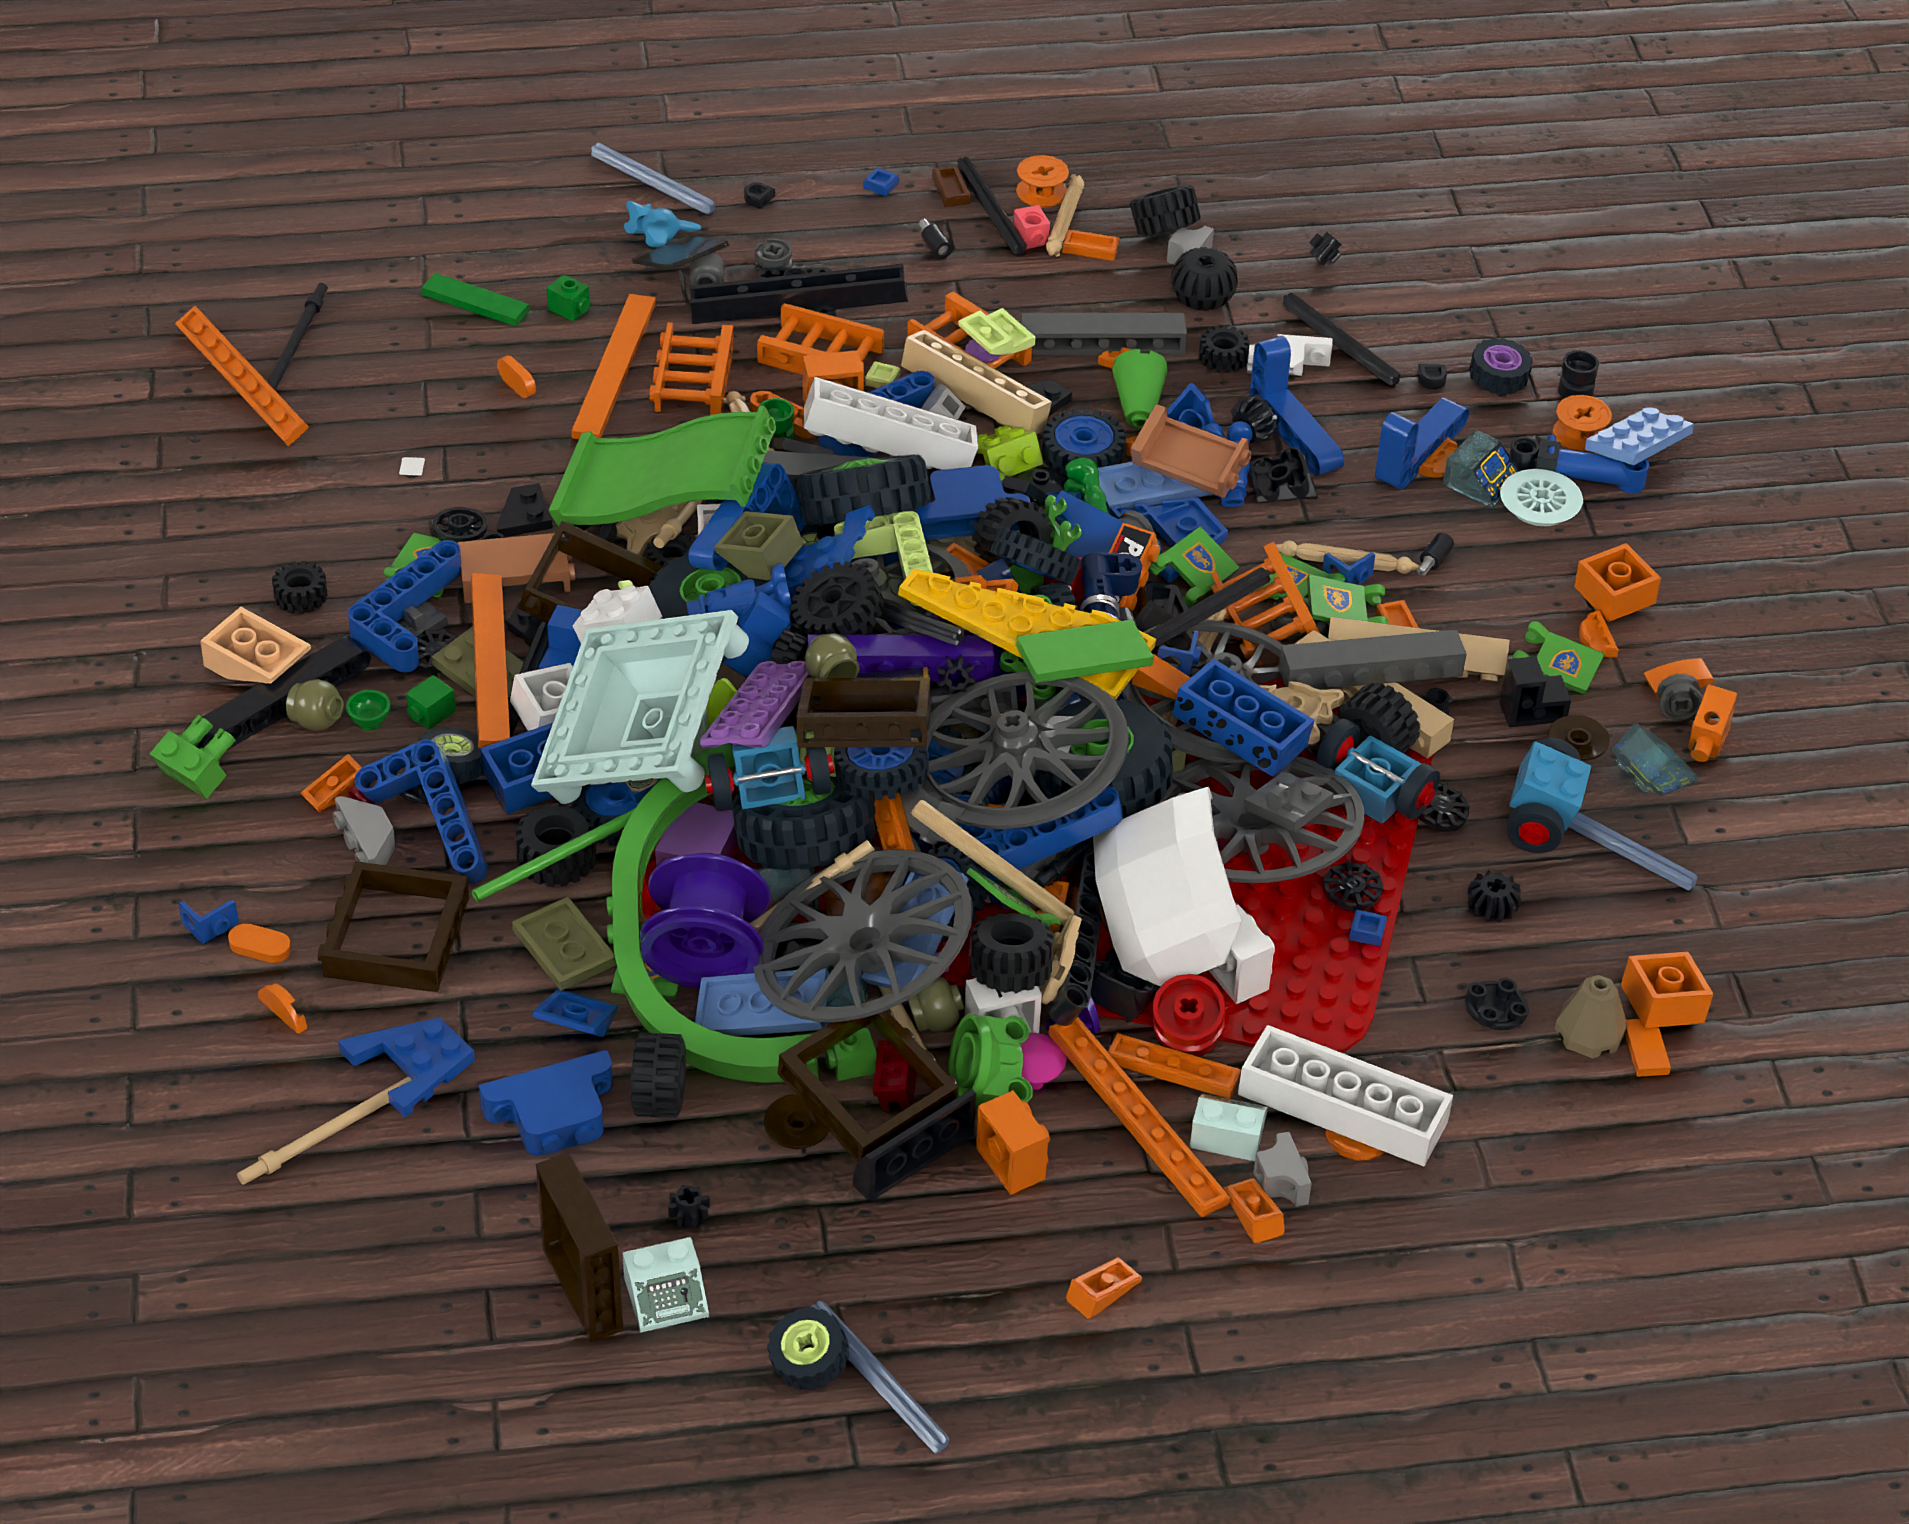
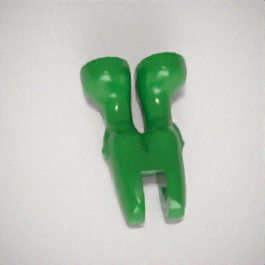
(1084, 478)

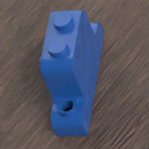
(959, 498)
(1097, 526)
(553, 1103)

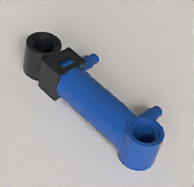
(1577, 464)

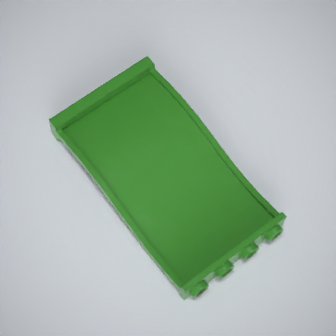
(638, 475)

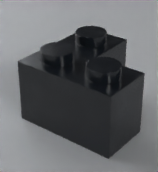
(1531, 697)

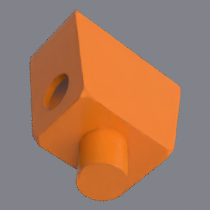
(1710, 734)

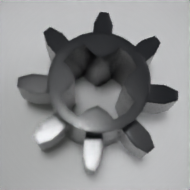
(1325, 248)
(950, 668)
(688, 1206)

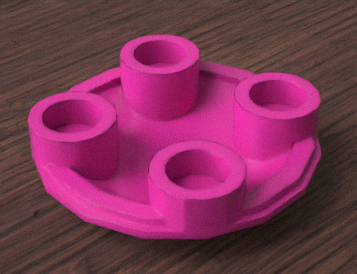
(1041, 1060)

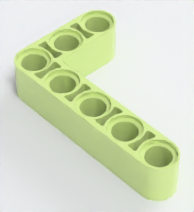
(894, 533)

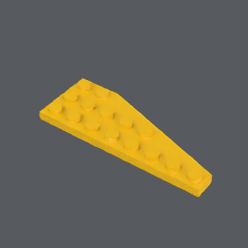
(1007, 614)

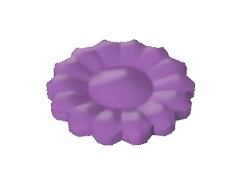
(979, 352)

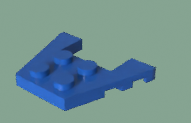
(1176, 520)
(828, 549)
(424, 1050)

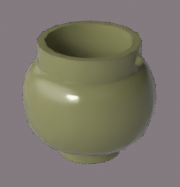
(831, 657)
(314, 704)
(937, 1006)

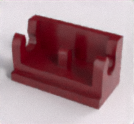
(893, 1078)

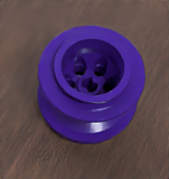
(704, 918)

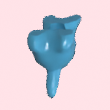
(658, 224)

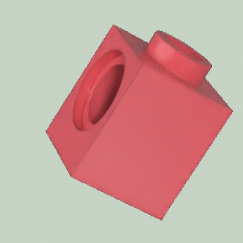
(1032, 225)

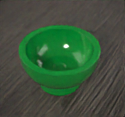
(368, 709)

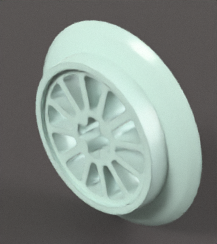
(1541, 497)

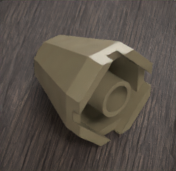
(1592, 1018)

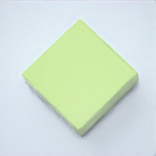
(881, 374)

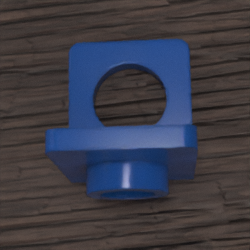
(1354, 573)
(1186, 658)
(212, 923)

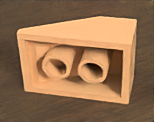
(250, 648)

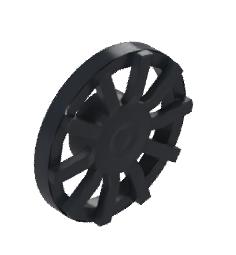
(460, 524)
(432, 647)
(1442, 807)
(1353, 886)

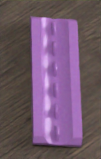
(758, 706)

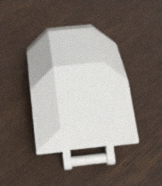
(1166, 890)

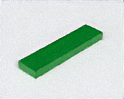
(475, 299)

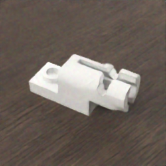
(1304, 351)

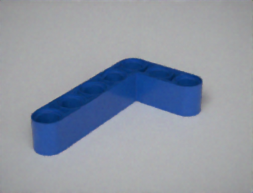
(909, 390)
(1294, 422)
(1408, 444)
(770, 494)
(375, 615)
(439, 799)
(1036, 842)

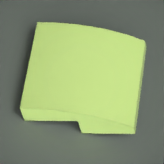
(997, 332)

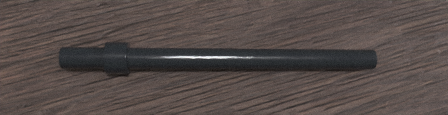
(312, 306)
(1058, 867)

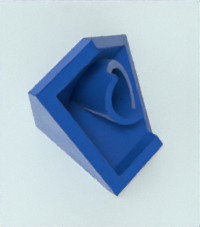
(1191, 408)

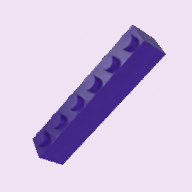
(917, 651)

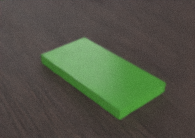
(1084, 651)

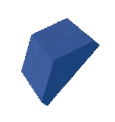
(577, 1012)

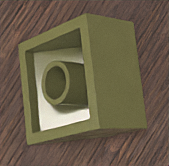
(759, 543)

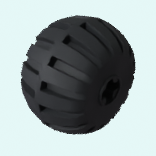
(1204, 278)

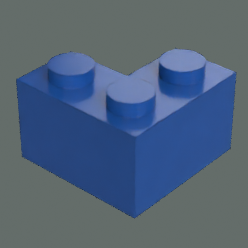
(763, 623)
(562, 638)

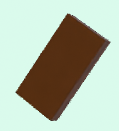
(951, 186)

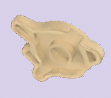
(644, 528)
(1310, 701)
(1062, 959)

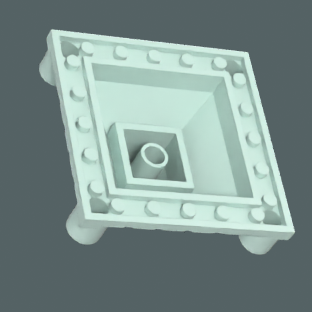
(638, 704)

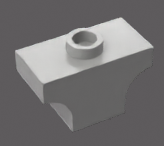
(1187, 239)
(1283, 1171)

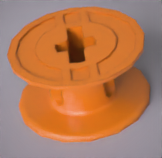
(1033, 176)
(1580, 419)

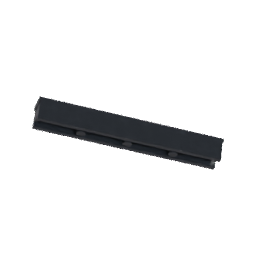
(809, 291)

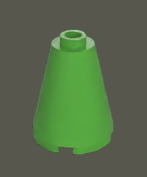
(1139, 383)

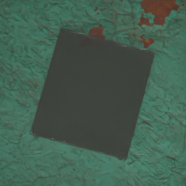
(680, 252)

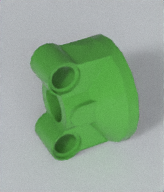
(988, 1059)

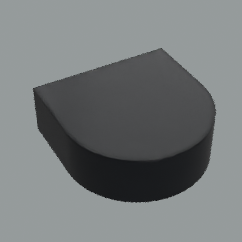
(758, 194)
(1432, 375)

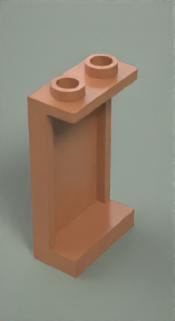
(1189, 453)
(513, 559)

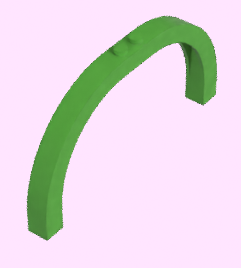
(705, 1049)

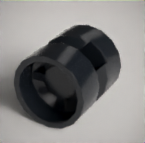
(1578, 374)

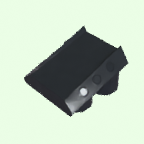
(1282, 477)
(1120, 990)

